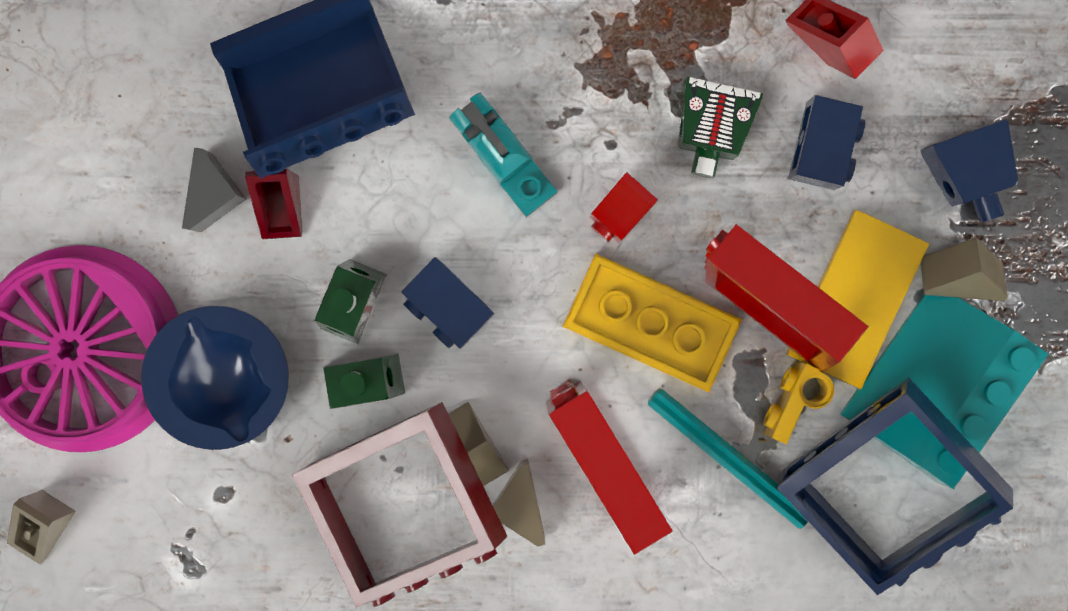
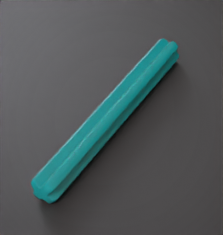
(725, 455)

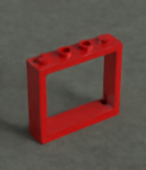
(781, 299)
(606, 466)

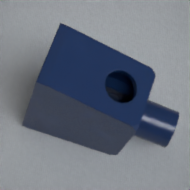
(975, 168)

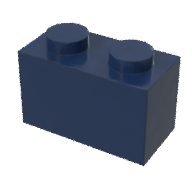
(827, 143)
(447, 304)

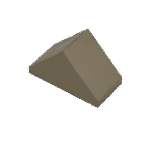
(964, 272)
(478, 444)
(519, 507)
(37, 524)

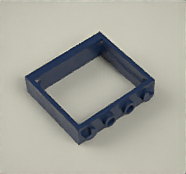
(929, 546)

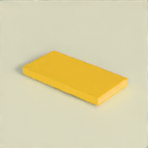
(870, 279)
(652, 323)

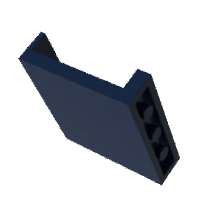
(311, 82)

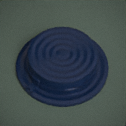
(215, 377)

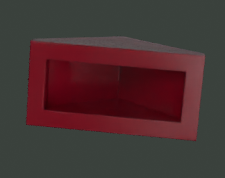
(276, 204)

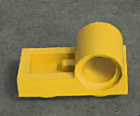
(783, 416)

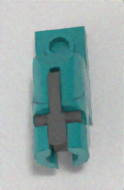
(503, 154)

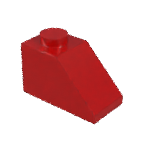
(836, 35)
(621, 209)

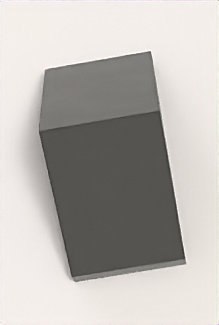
(209, 192)

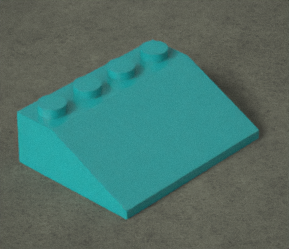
(963, 365)

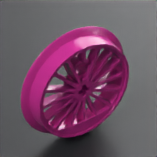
(137, 297)

